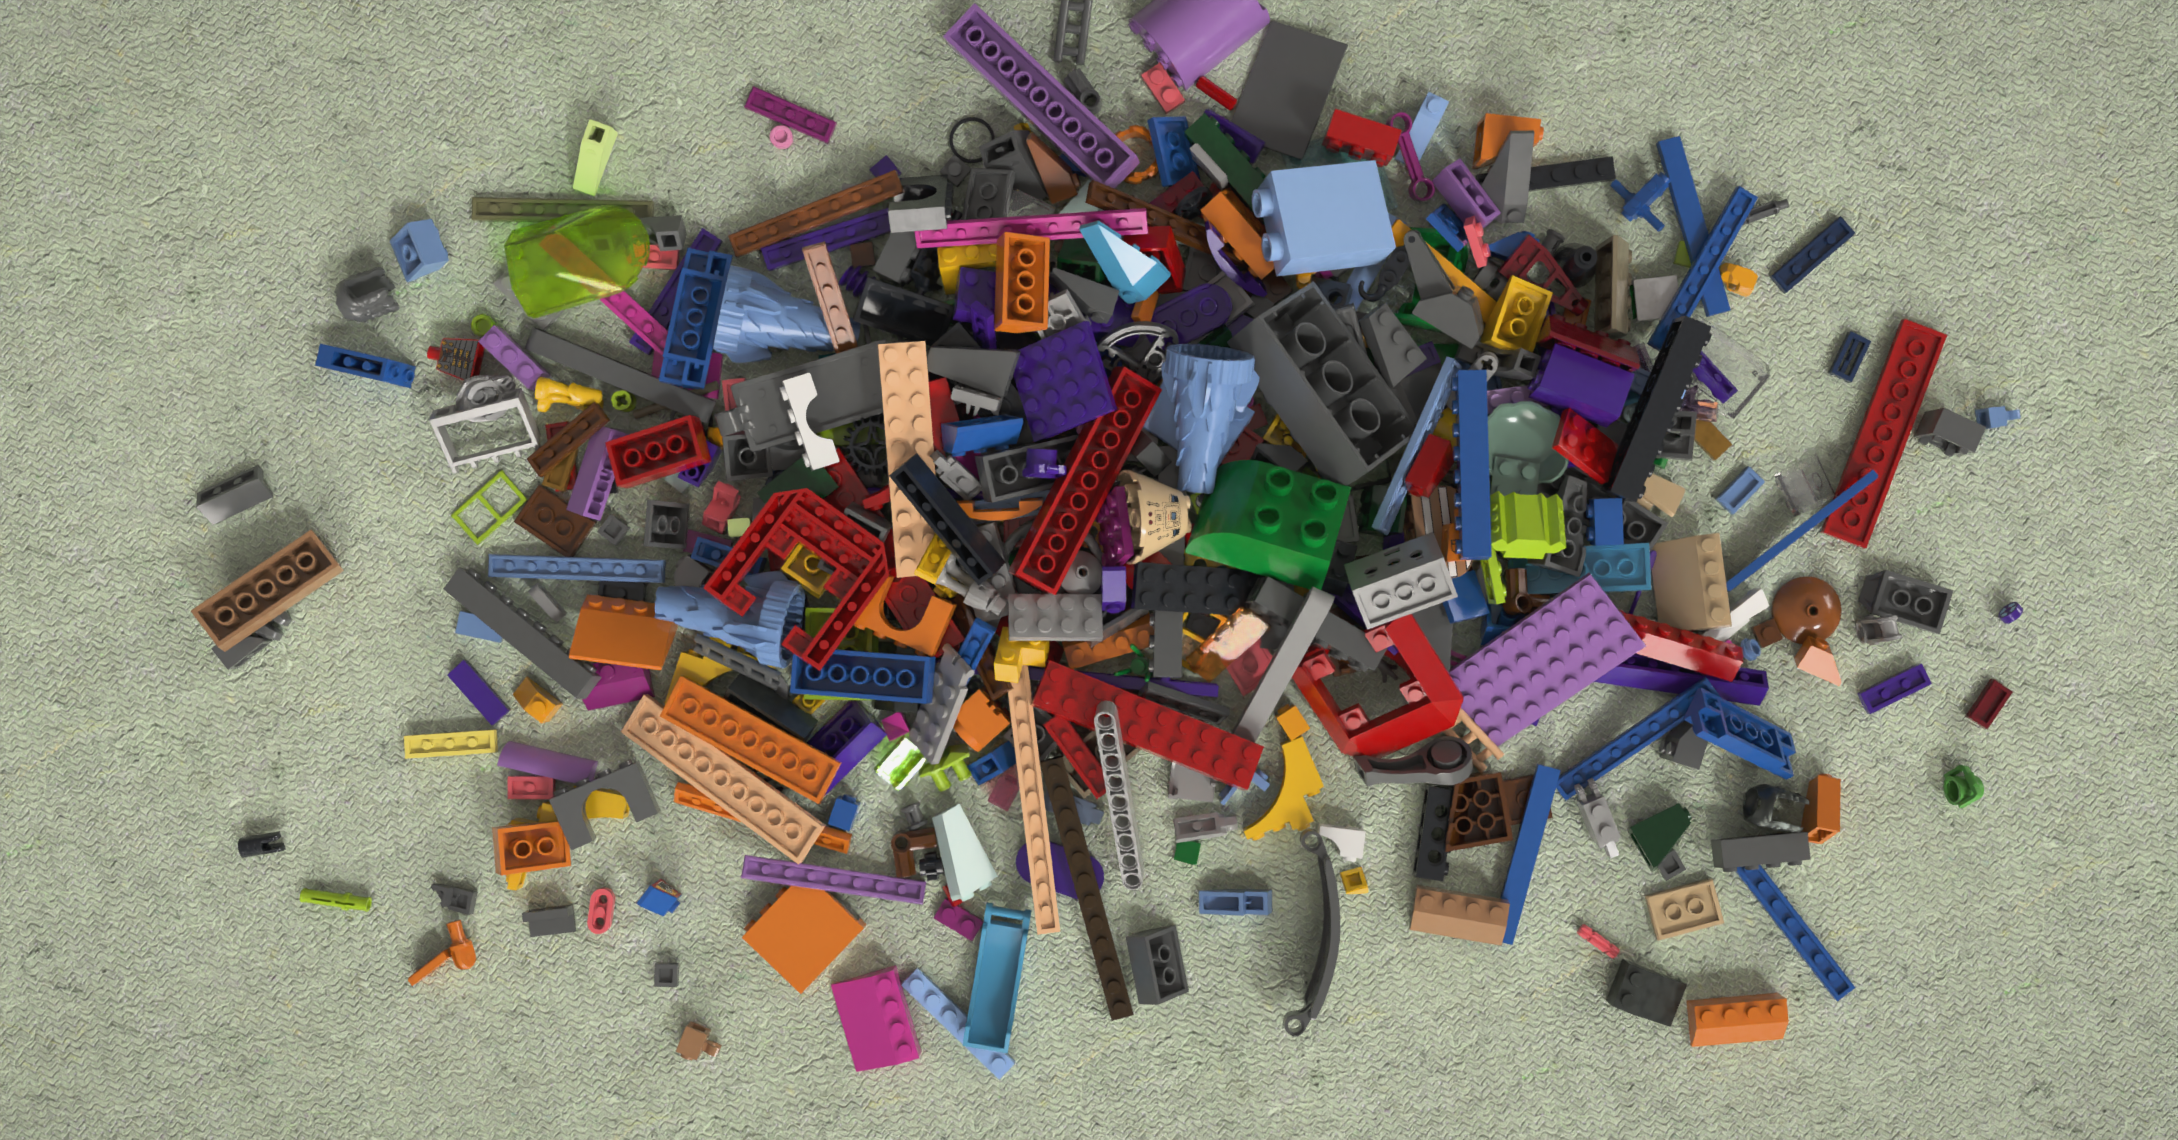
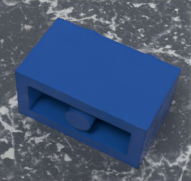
(1605, 521)

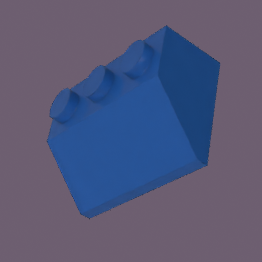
(980, 434)

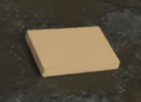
(1684, 909)

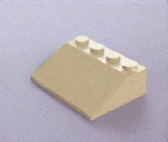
(1691, 583)

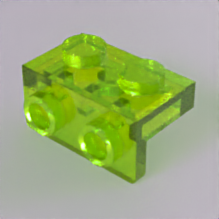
(900, 763)

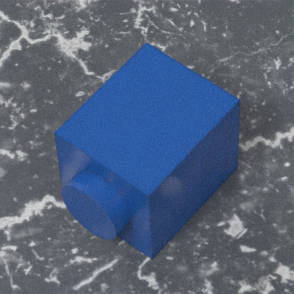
(844, 812)

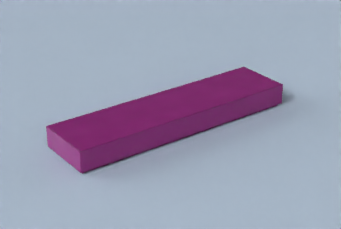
(790, 115)

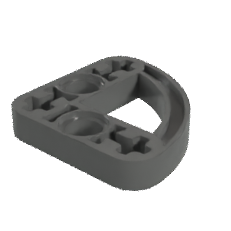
(1135, 328)

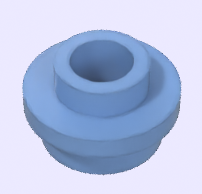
(1750, 649)

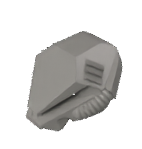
(483, 390)

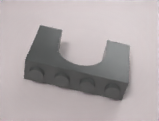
(571, 804)

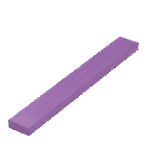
(833, 879)

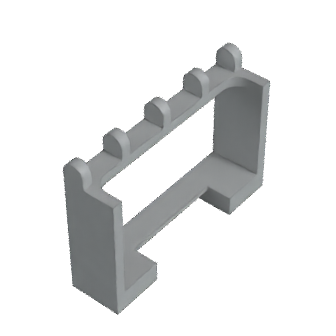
(505, 400)

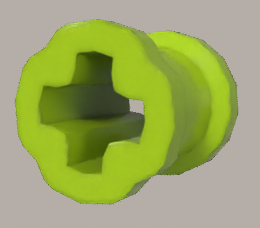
(617, 404)

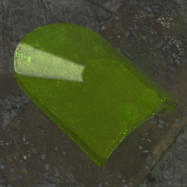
(576, 258)

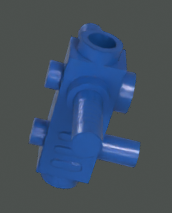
(1638, 204)

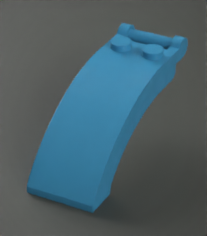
(996, 980)

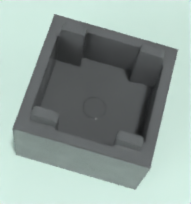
(1949, 432)

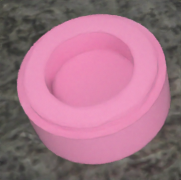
(781, 137)

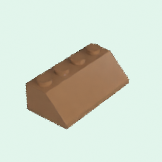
(1459, 915)

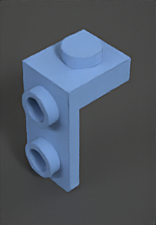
(1259, 779)

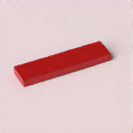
(1077, 754)

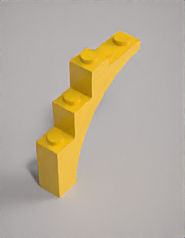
(599, 804)

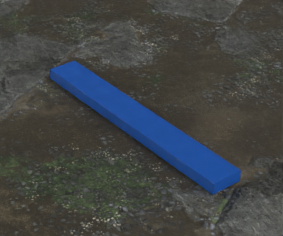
(1690, 217)
(1706, 262)
(1801, 530)
(1630, 741)
(1528, 844)
(1796, 931)

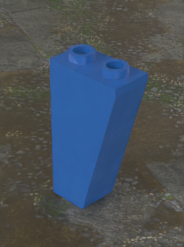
(365, 365)

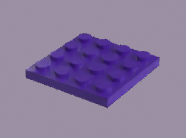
(1063, 382)

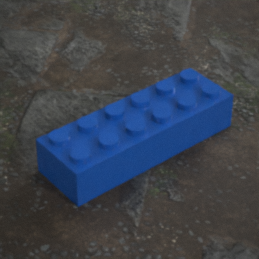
(867, 676)

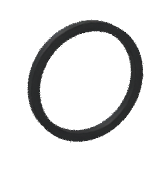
(953, 131)

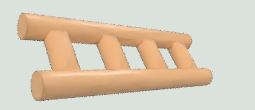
(1476, 732)

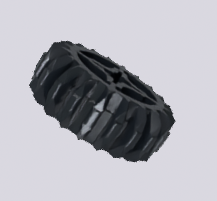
(853, 446)

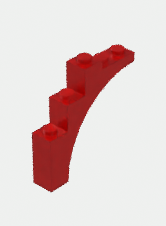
(942, 411)

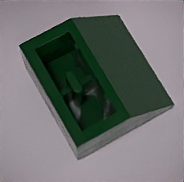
(1079, 260)

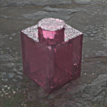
(1004, 792)

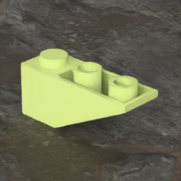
(593, 156)

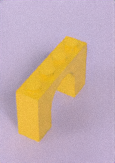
(969, 256)

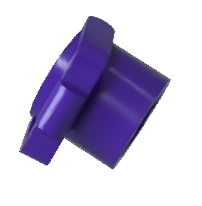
(1042, 464)

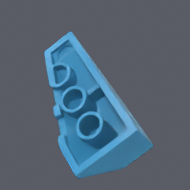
(1123, 264)

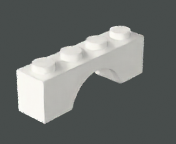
(818, 450)

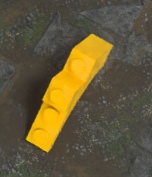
(700, 668)
(1298, 779)

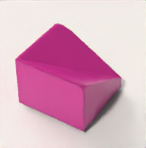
(895, 725)

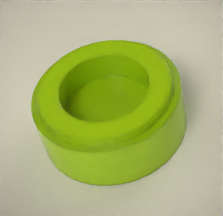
(481, 324)

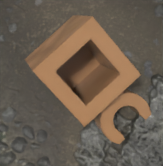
(695, 1041)

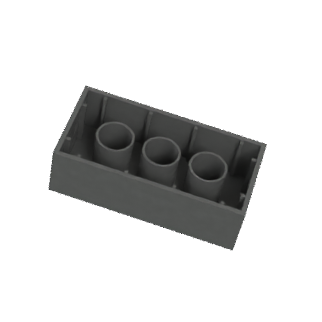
(1324, 386)

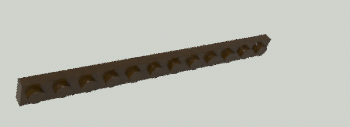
(1086, 887)

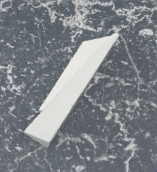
(1740, 613)

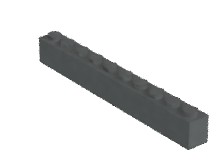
(1168, 624)

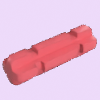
(1598, 941)

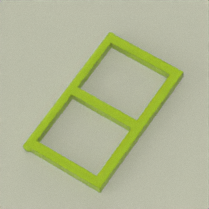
(501, 520)

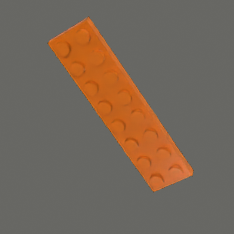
(750, 739)

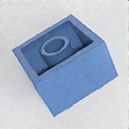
(419, 249)

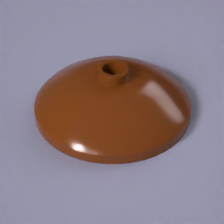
(1792, 608)

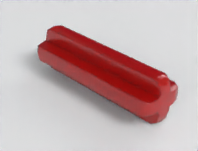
(1216, 93)

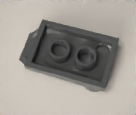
(1911, 599)

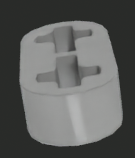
(547, 602)

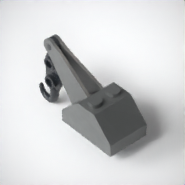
(1441, 303)

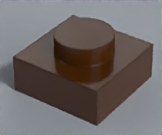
(1766, 633)

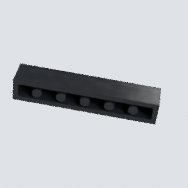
(947, 519)

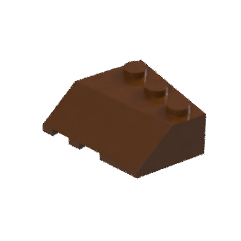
(1478, 812)

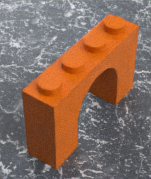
(924, 637)

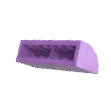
(594, 476)
(546, 762)

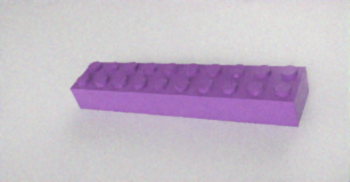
(1040, 98)

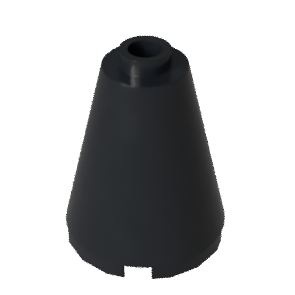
(1577, 263)

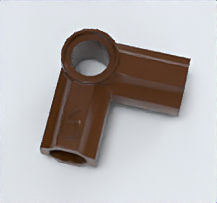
(1518, 592)
(904, 856)

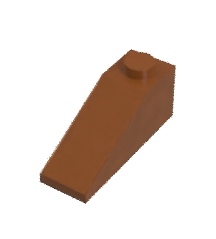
(1054, 171)

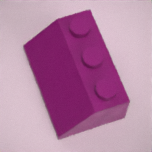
(619, 685)

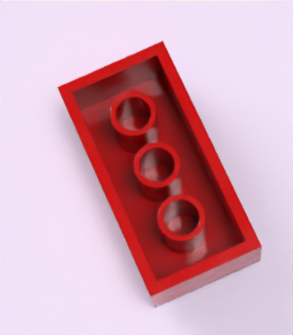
(658, 451)

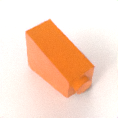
(1822, 813)

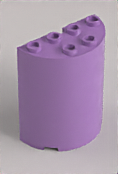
(1196, 34)

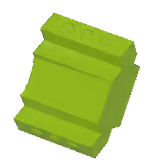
(1527, 525)

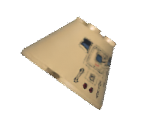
(1155, 514)

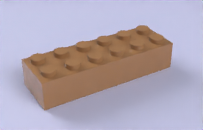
(267, 591)

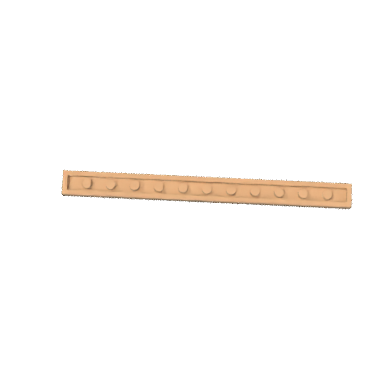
(1033, 805)

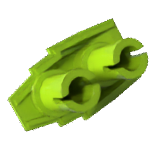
(951, 756)

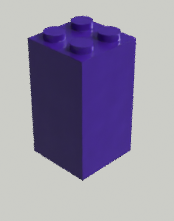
(1581, 383)

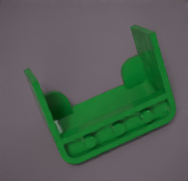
(1458, 259)

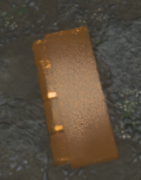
(1227, 644)

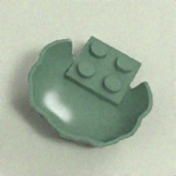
(1522, 448)

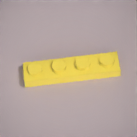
(450, 743)

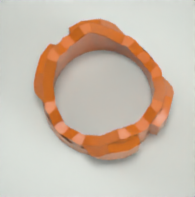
(1139, 132)

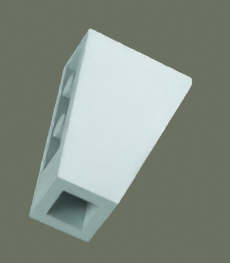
(961, 854)

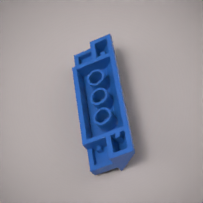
(695, 319)
(1741, 733)

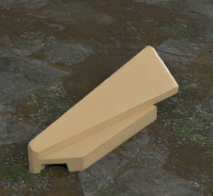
(1661, 494)

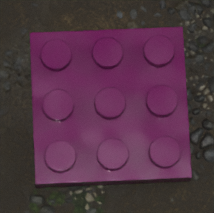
(1115, 529)

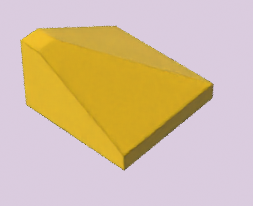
(1354, 881)

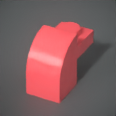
(722, 507)

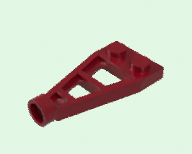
(1525, 257)

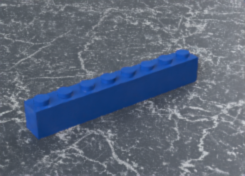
(1472, 465)

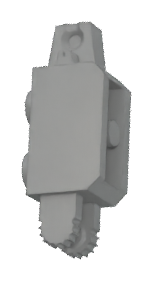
(1598, 818)

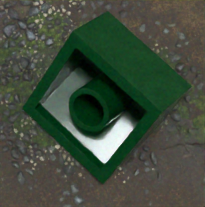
(1371, 501)

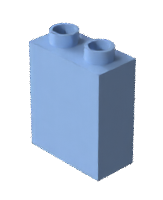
(1324, 218)

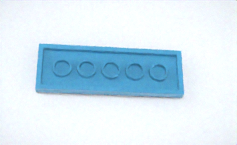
(1612, 566)

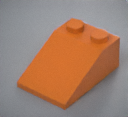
(530, 847)

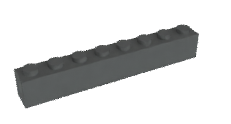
(521, 632)

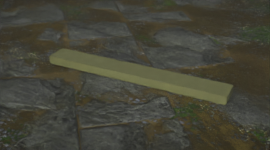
(545, 209)

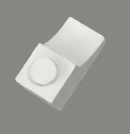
(1347, 839)

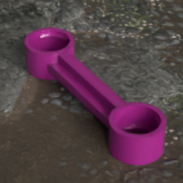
(1411, 159)

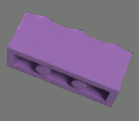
(1465, 194)
(513, 357)

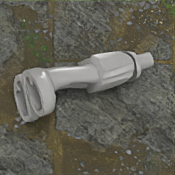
(977, 596)

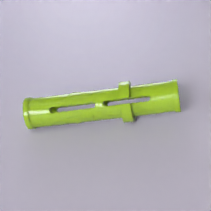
(344, 901)

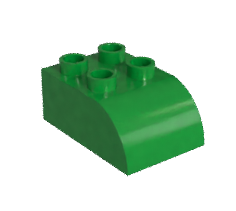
(1270, 522)

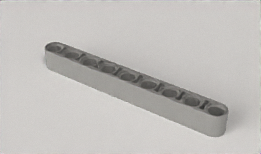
(1283, 664)
(1119, 787)

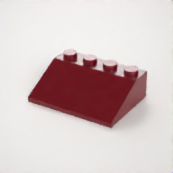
(1589, 343)

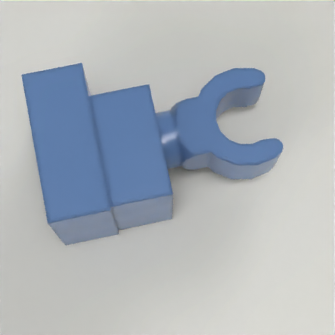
(1995, 416)

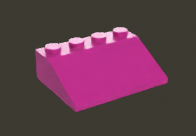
(876, 1019)

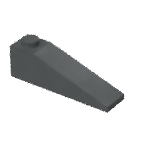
(1510, 177)
(1571, 559)

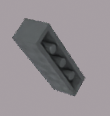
(1760, 850)

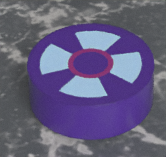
(2010, 612)

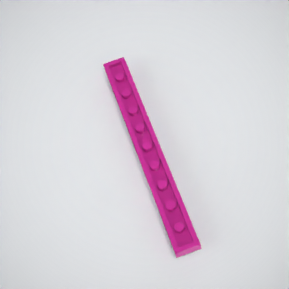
(1050, 225)

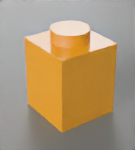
(1291, 721)

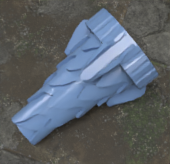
(762, 315)
(1206, 390)
(762, 628)

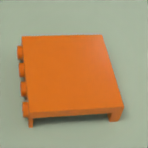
(802, 933)

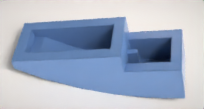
(1235, 901)

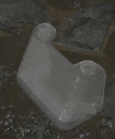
(1738, 365)

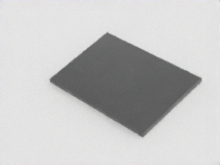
(1288, 88)

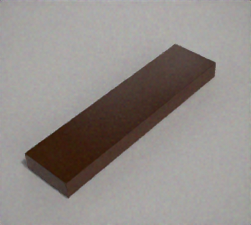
(568, 439)

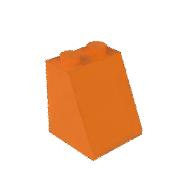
(1493, 131)

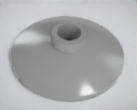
(1090, 583)

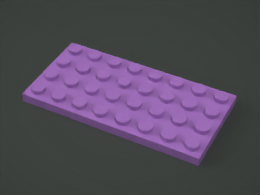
(1544, 659)

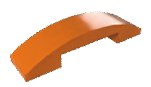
(1026, 506)

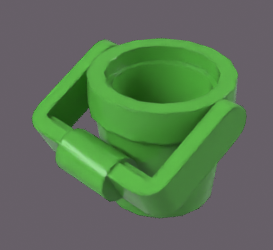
(1962, 789)

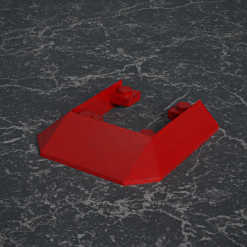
(828, 534)
(1430, 695)

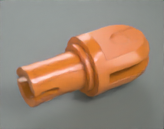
(461, 947)

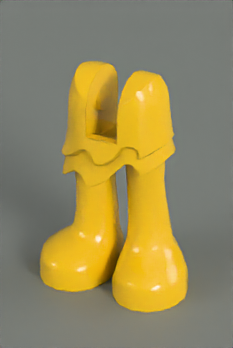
(551, 391)

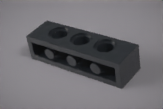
(1422, 866)

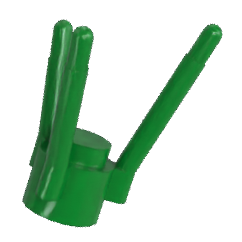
(1138, 665)

